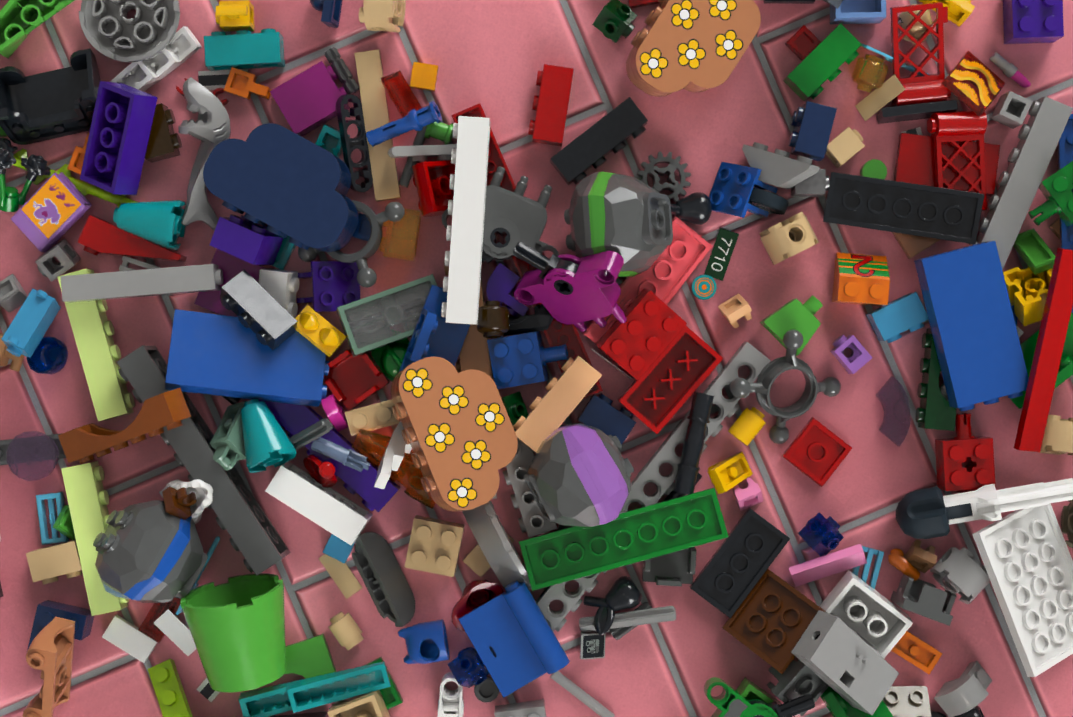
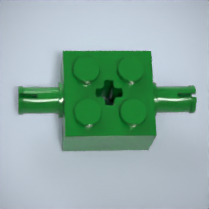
(1059, 197)

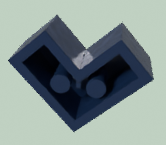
(811, 130)
(49, 610)

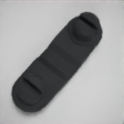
(531, 323)

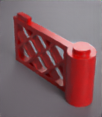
(924, 87)
(953, 128)

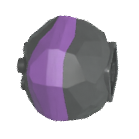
(579, 476)

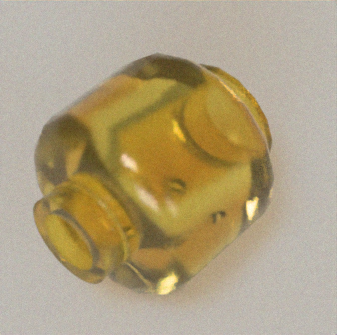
(869, 72)

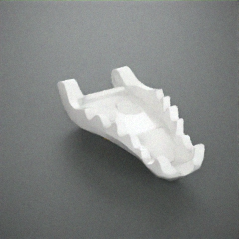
(202, 491)

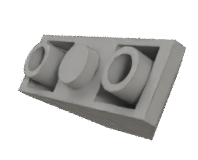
(778, 167)

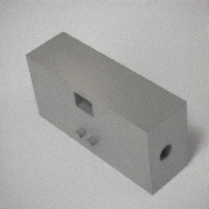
(845, 662)

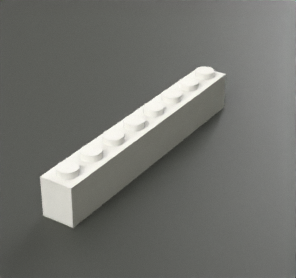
(467, 220)

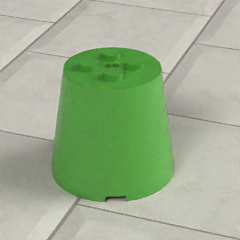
(239, 631)

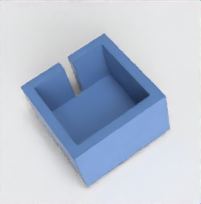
(858, 12)

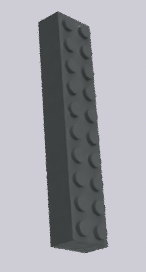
(232, 499)

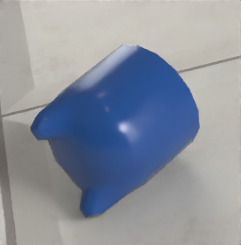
(426, 642)

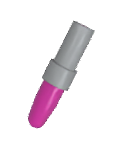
(1010, 70)

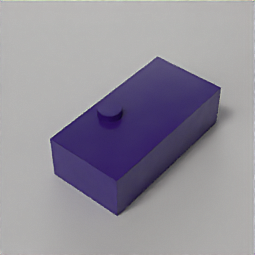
(118, 138)

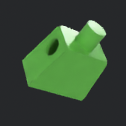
(794, 317)

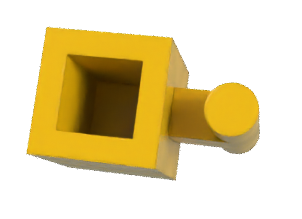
(235, 15)

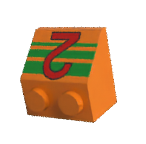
(861, 279)

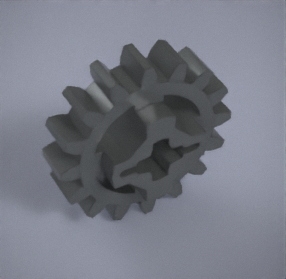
(653, 172)

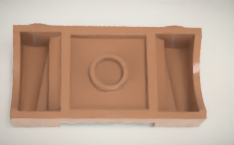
(53, 655)

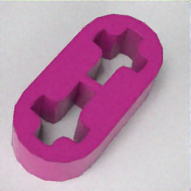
(335, 412)

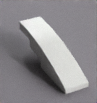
(150, 71)
(392, 457)

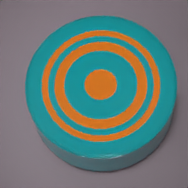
(703, 287)

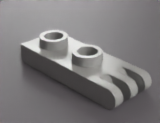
(420, 152)

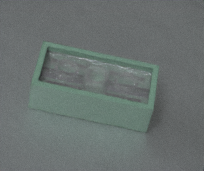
(384, 316)

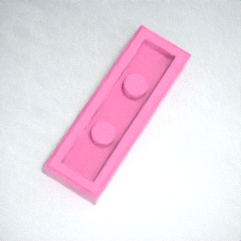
(828, 565)

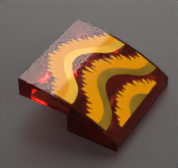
(973, 83)

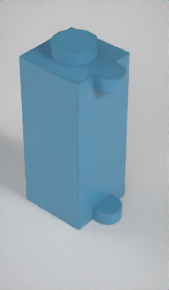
(30, 323)

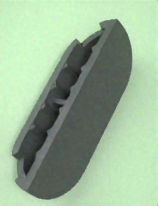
(384, 578)

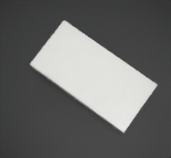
(129, 638)

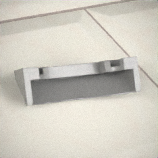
(496, 545)

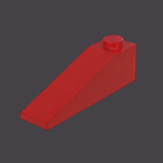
(109, 239)

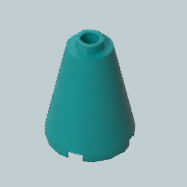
(153, 221)
(264, 438)

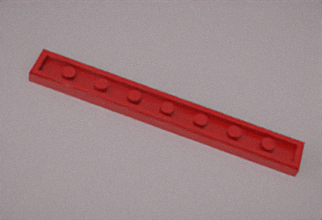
(1047, 354)

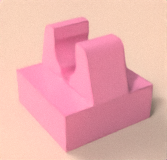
(749, 496)

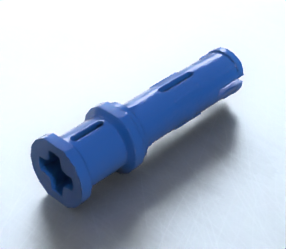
(413, 121)

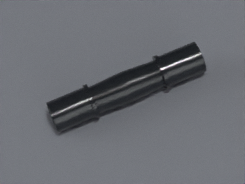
(693, 443)

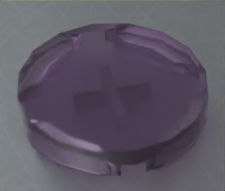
(32, 455)

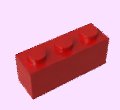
(551, 105)

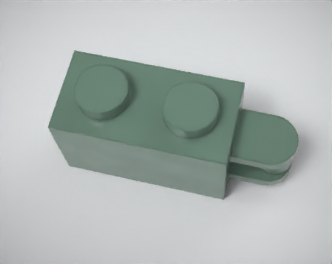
(229, 438)

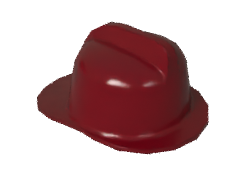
(473, 596)

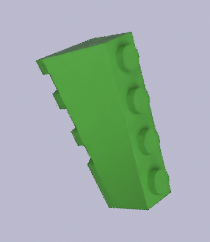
(23, 16)

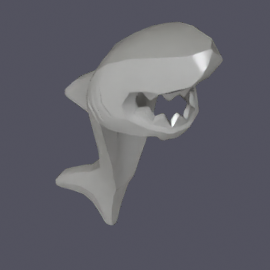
(210, 129)

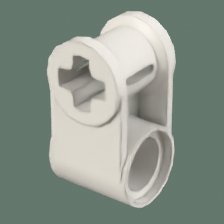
(450, 701)

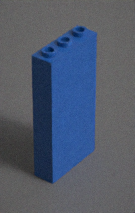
(972, 325)
(226, 359)

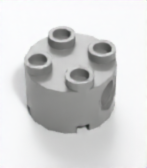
(960, 574)

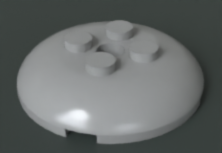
(129, 39)

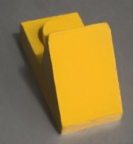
(729, 472)

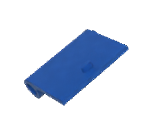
(517, 635)

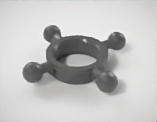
(366, 276)
(741, 387)

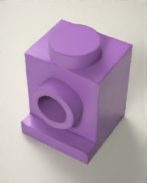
(858, 357)

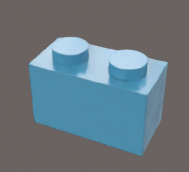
(898, 317)

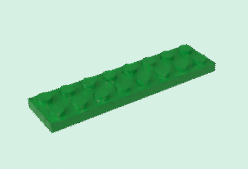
(625, 540)

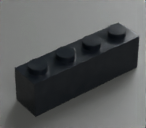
(599, 141)

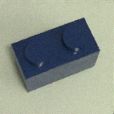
(603, 416)

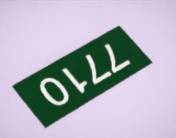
(721, 254)

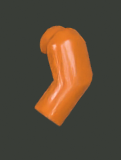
(897, 560)

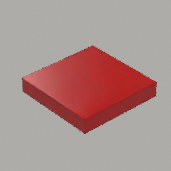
(816, 452)

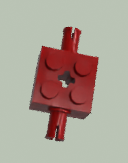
(954, 451)

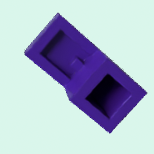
(499, 289)

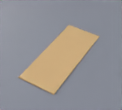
(880, 97)
(341, 575)

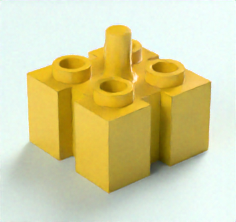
(1027, 293)

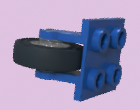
(735, 192)

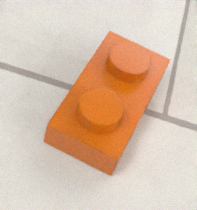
(917, 652)

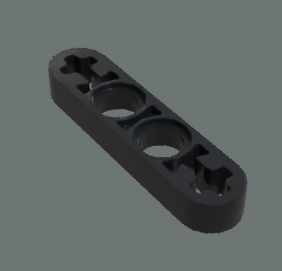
(358, 142)

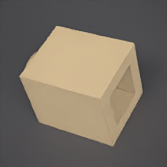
(844, 146)

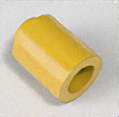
(747, 425)

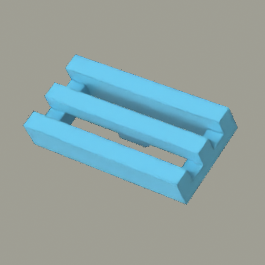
(52, 516)
(879, 556)

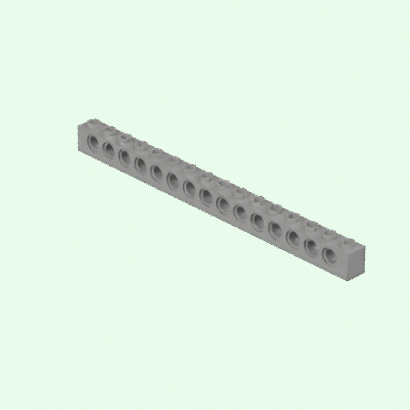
(745, 355)

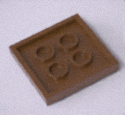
(772, 620)

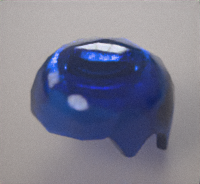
(49, 356)

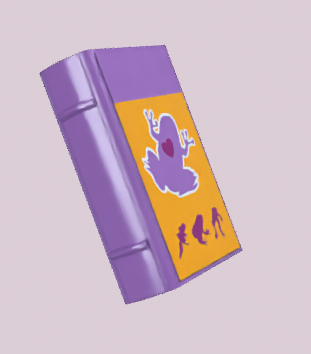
(51, 211)

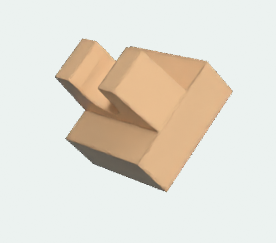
(735, 309)

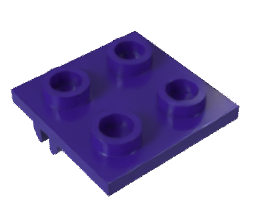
(333, 285)

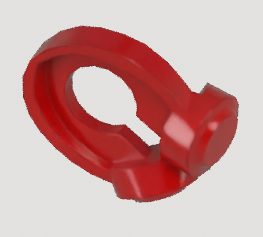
(325, 473)

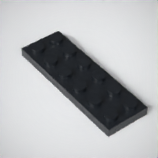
(903, 208)

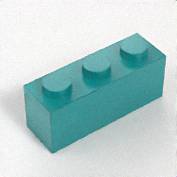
(244, 50)

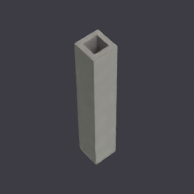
(141, 283)

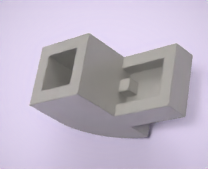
(965, 692)

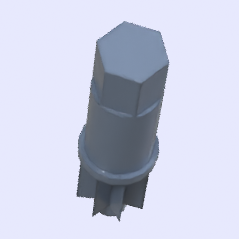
(345, 456)

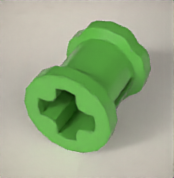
(440, 131)

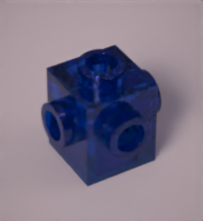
(821, 534)
(468, 668)

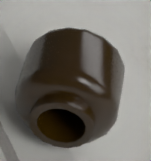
(493, 320)

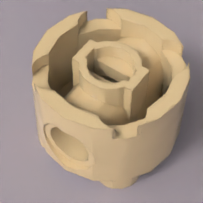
(383, 15)
(788, 238)
(1058, 436)

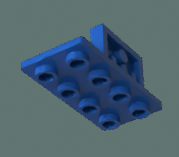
(432, 333)

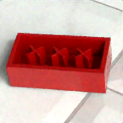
(670, 380)

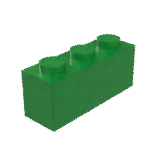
(823, 63)

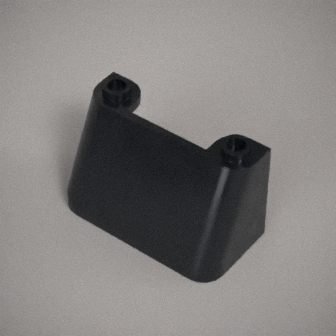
(49, 102)

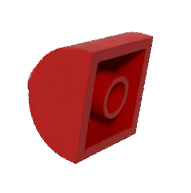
(432, 186)

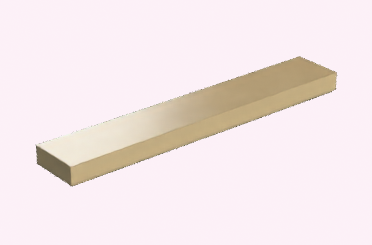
(377, 115)

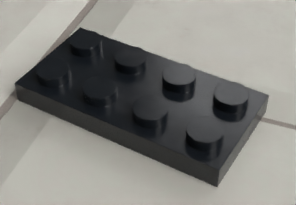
(739, 562)

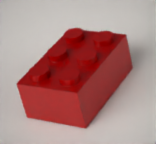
(643, 336)

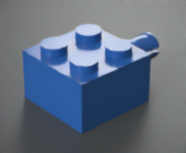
(522, 359)

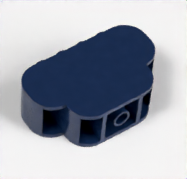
(285, 185)

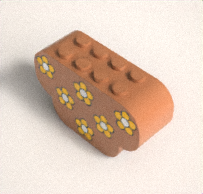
(691, 44)
(454, 430)

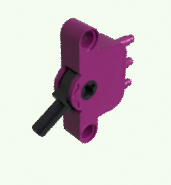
(572, 286)

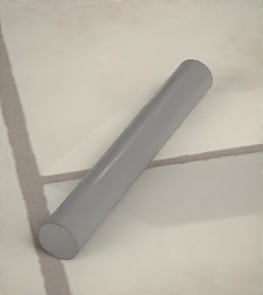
(581, 695)

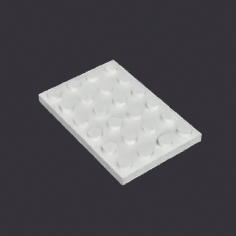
(1032, 583)

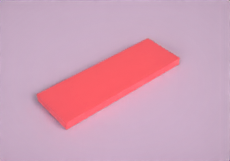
(664, 275)

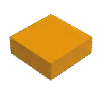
(424, 76)

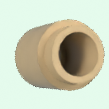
(345, 630)

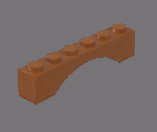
(157, 412)

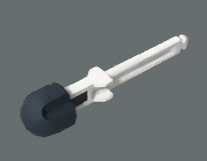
(929, 513)

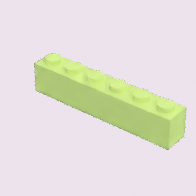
(99, 356)
(89, 517)

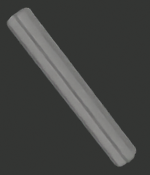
(633, 618)

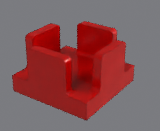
(354, 378)

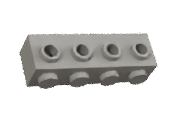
(532, 518)

